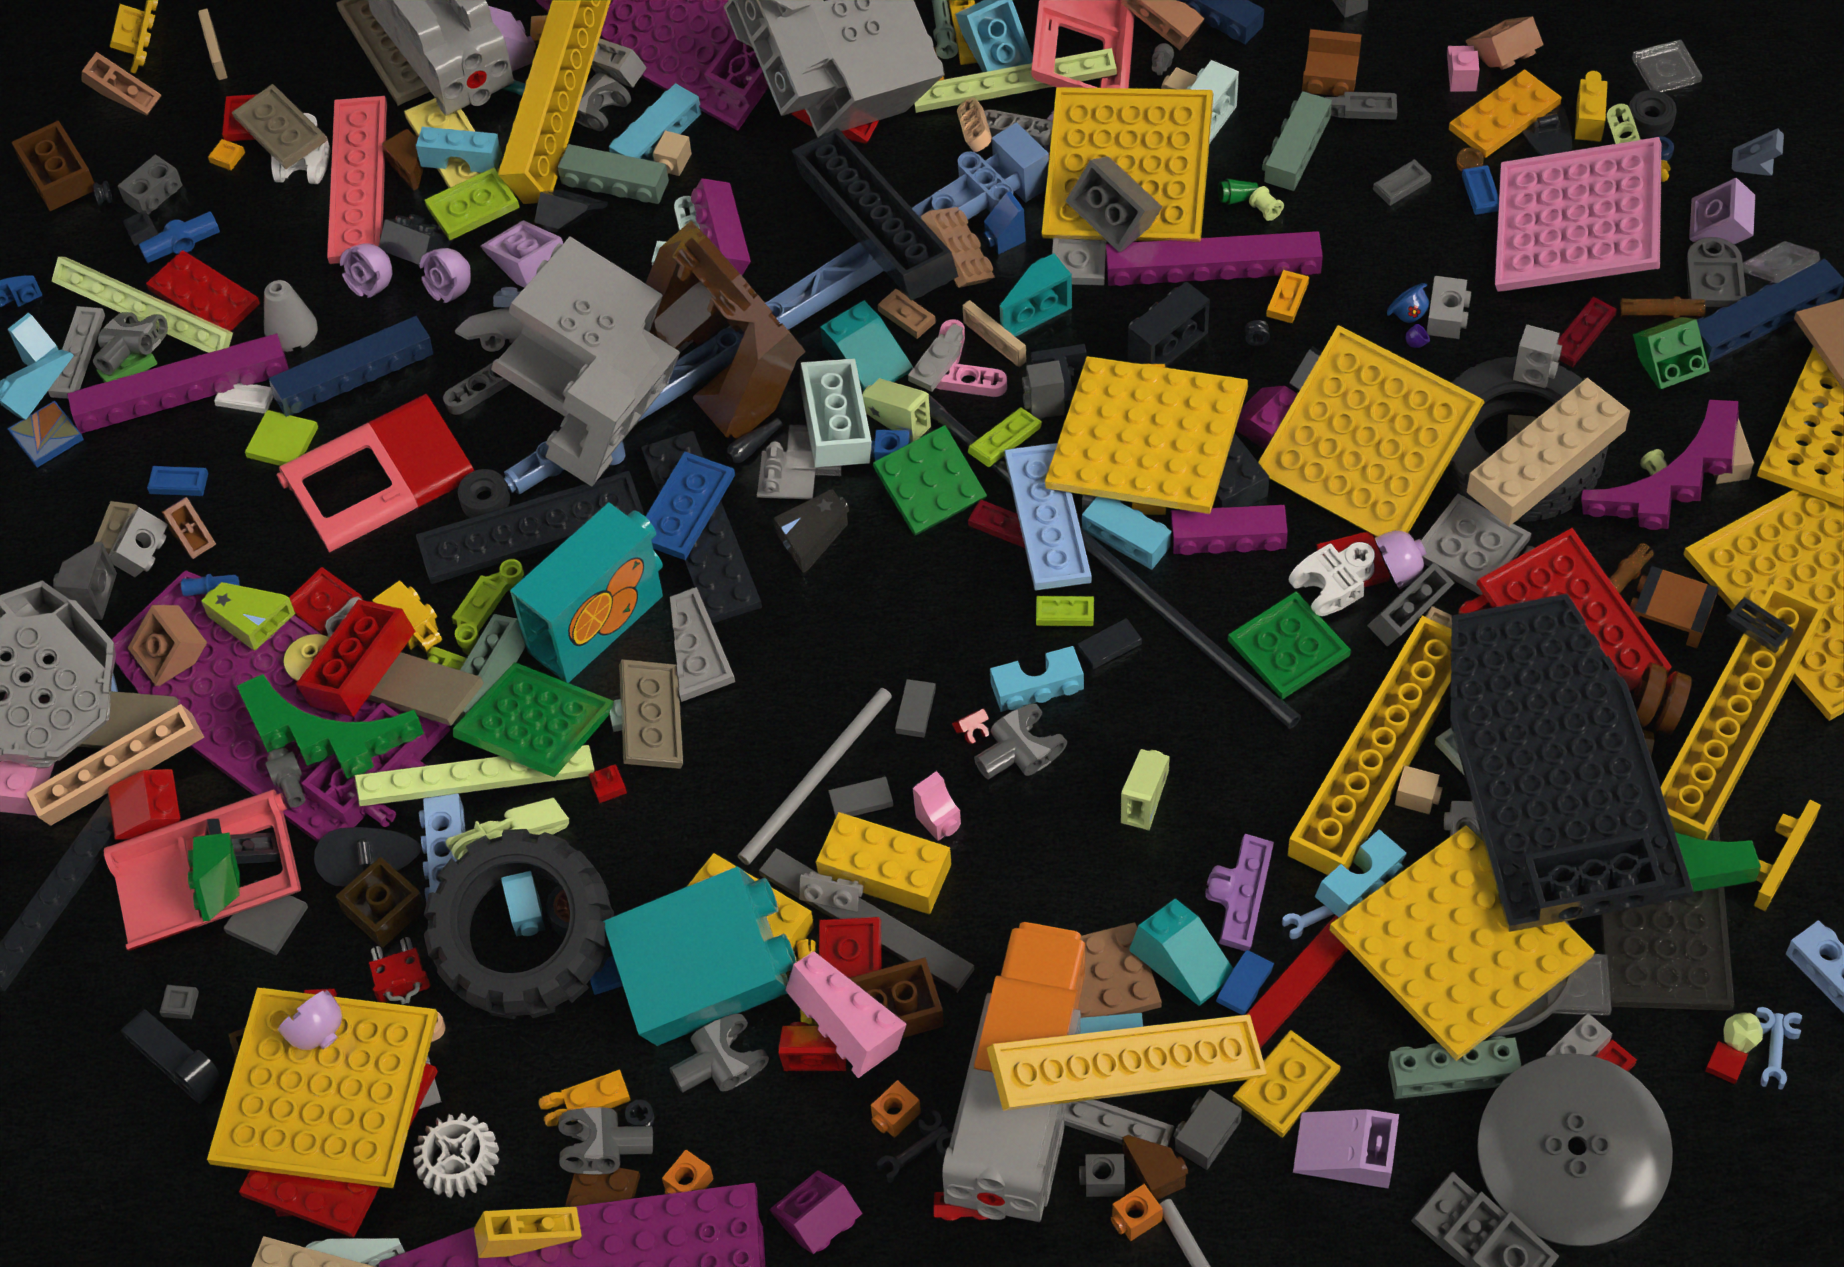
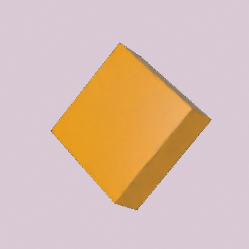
(226, 154)

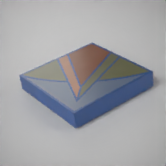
(45, 434)

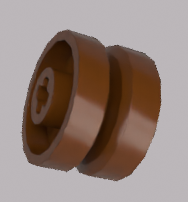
(1661, 698)

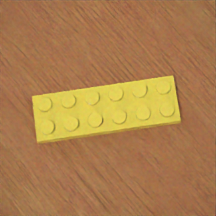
(430, 115)

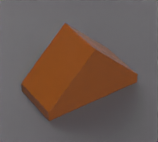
(188, 528)

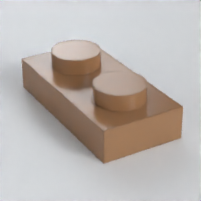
(906, 313)

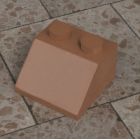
(1507, 42)
(166, 643)

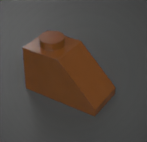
(403, 157)
(1155, 1166)

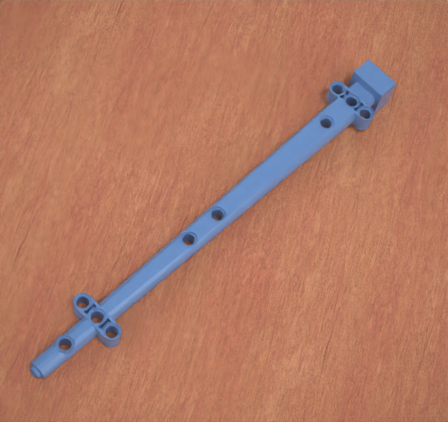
(1016, 166)

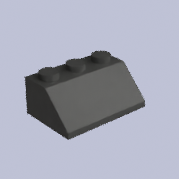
(1113, 203)

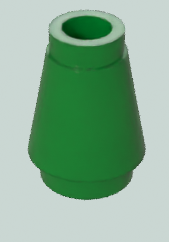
(1235, 191)

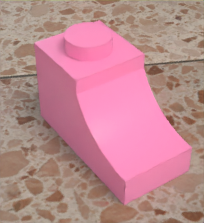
(1463, 68)
(935, 807)

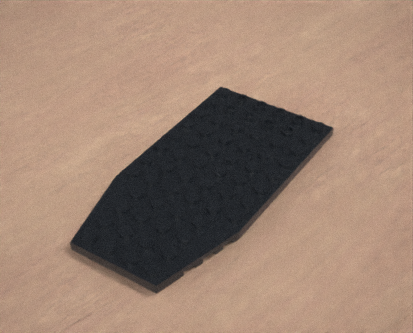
(1558, 768)

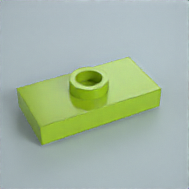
(1065, 611)

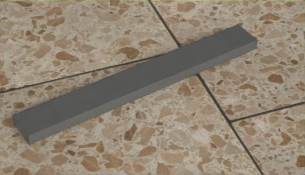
(895, 935)

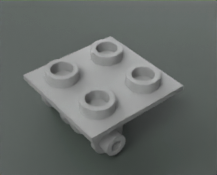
(776, 482)

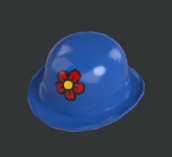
(1410, 304)

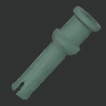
(944, 32)

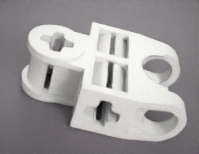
(314, 163)
(1337, 574)

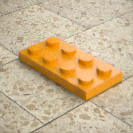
(1505, 113)

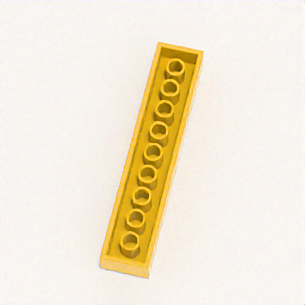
(552, 96)
(1736, 717)
(1377, 752)

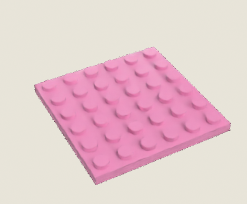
(1579, 215)

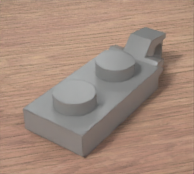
(937, 359)

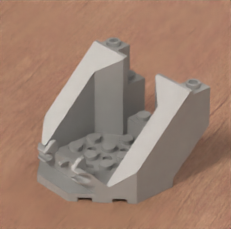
(79, 681)

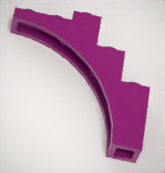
(1681, 480)

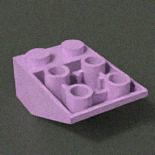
(1347, 1146)

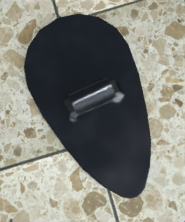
(1550, 133)
(350, 851)

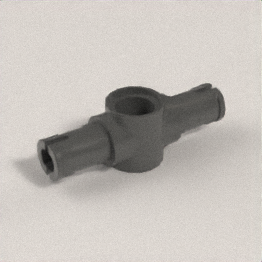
(286, 774)

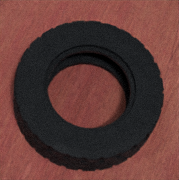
(1502, 394)

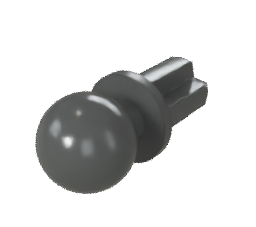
(1162, 58)

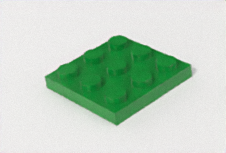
(929, 480)
(1289, 645)

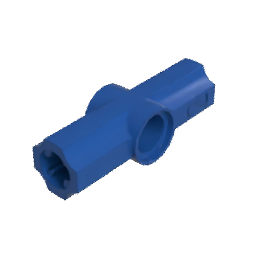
(179, 236)

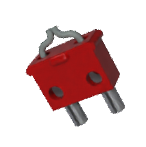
(398, 974)

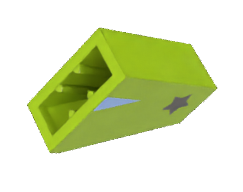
(247, 612)

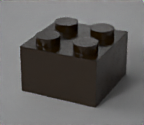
(381, 902)

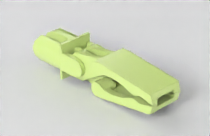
(535, 817)

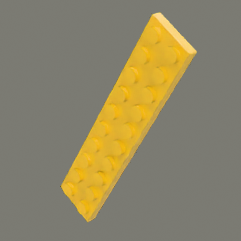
(1125, 1062)

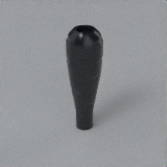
(747, 444)

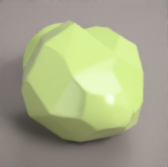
(1743, 1031)

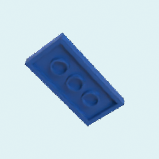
(687, 503)

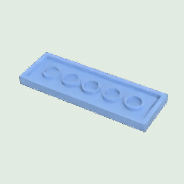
(1046, 520)

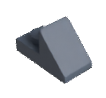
(1758, 154)

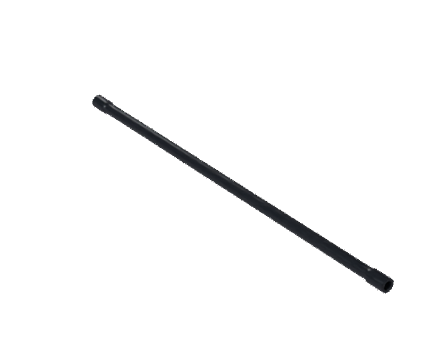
(1277, 706)

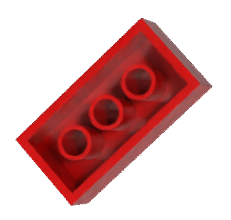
(355, 657)

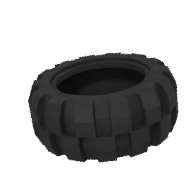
(476, 873)

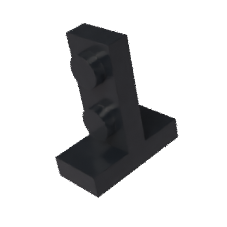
(1070, 360)
(249, 847)

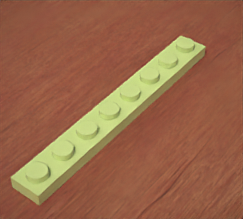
(1014, 80)
(128, 299)
(460, 778)

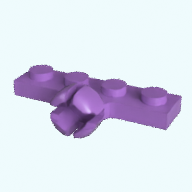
(1241, 891)

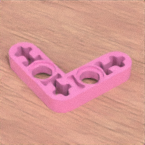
(953, 377)

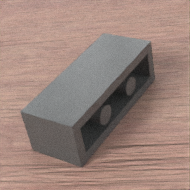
(1410, 604)

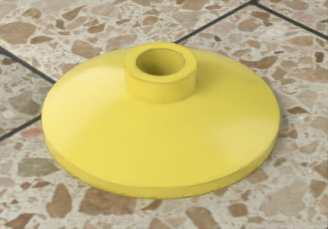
(297, 658)

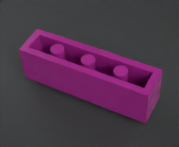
(720, 221)
(1229, 530)

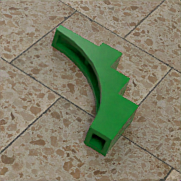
(318, 737)
(1718, 863)

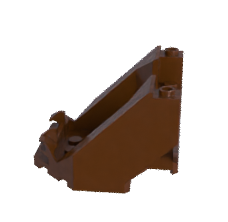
(697, 300)

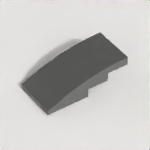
(1478, 1230)

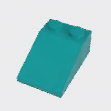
(1037, 296)
(864, 337)
(1182, 952)

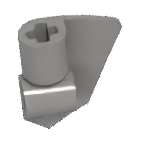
(491, 328)

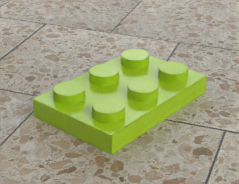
(471, 203)

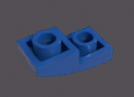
(20, 288)
(1244, 982)

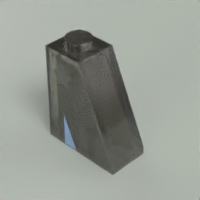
(812, 527)

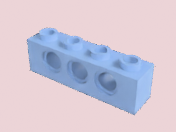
(439, 813)
(1806, 953)

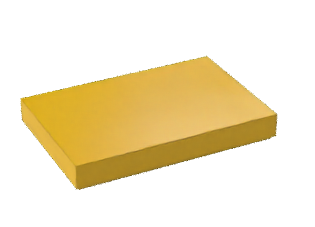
(1292, 1083)

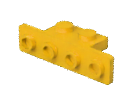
(131, 31)

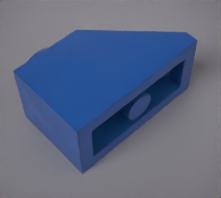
(1005, 225)

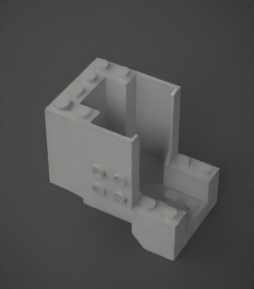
(839, 56)
(587, 354)

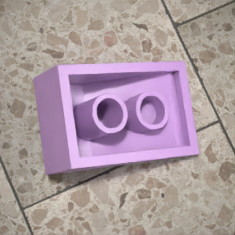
(521, 250)

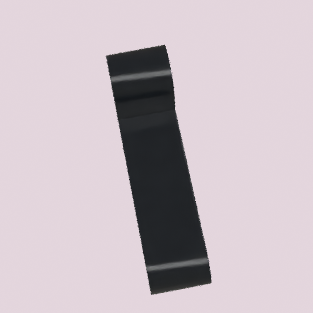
(185, 1067)

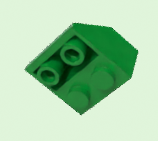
(1672, 351)
(213, 874)

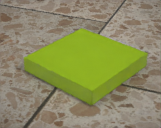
(281, 438)

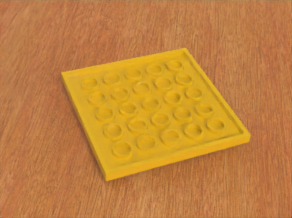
(1151, 135)
(1147, 434)
(1369, 435)
(1447, 950)
(328, 1109)

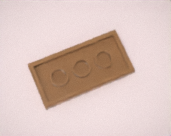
(1825, 331)

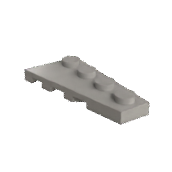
(698, 650)

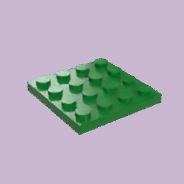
(533, 719)

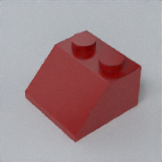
(143, 803)
(807, 1050)

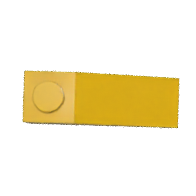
(525, 1230)

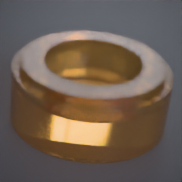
(1469, 158)

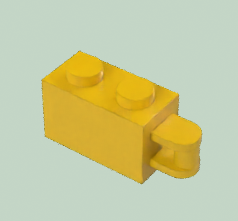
(1591, 107)
(420, 616)

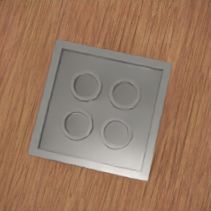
(1471, 542)

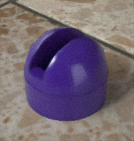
(1417, 336)

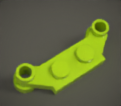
(482, 602)

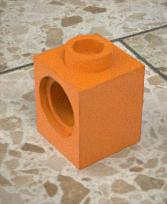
(895, 1097)
(687, 1166)
(1143, 1201)

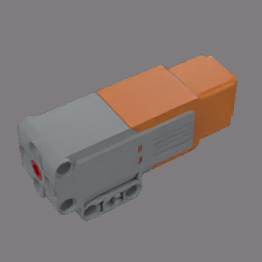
(449, 47)
(1009, 1158)

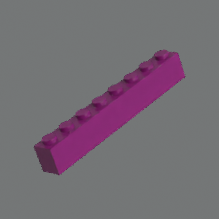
(1214, 258)
(177, 383)

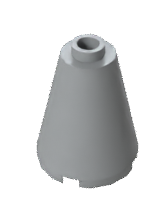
(287, 316)

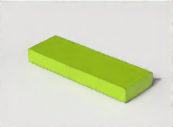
(1004, 436)

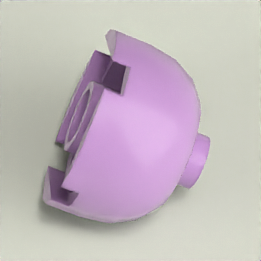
(366, 269)
(445, 274)
(1402, 556)
(313, 1023)

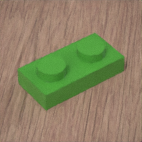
(132, 365)

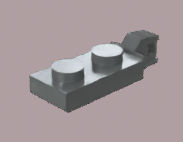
(1364, 105)

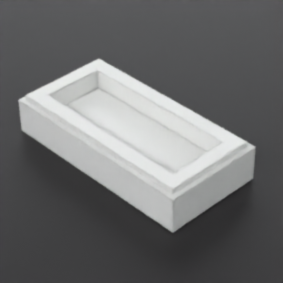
(246, 397)

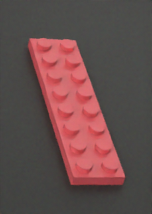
(357, 174)

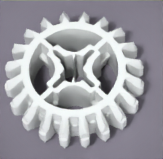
(441, 1175)

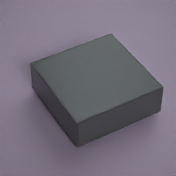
(179, 1002)

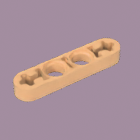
(974, 124)

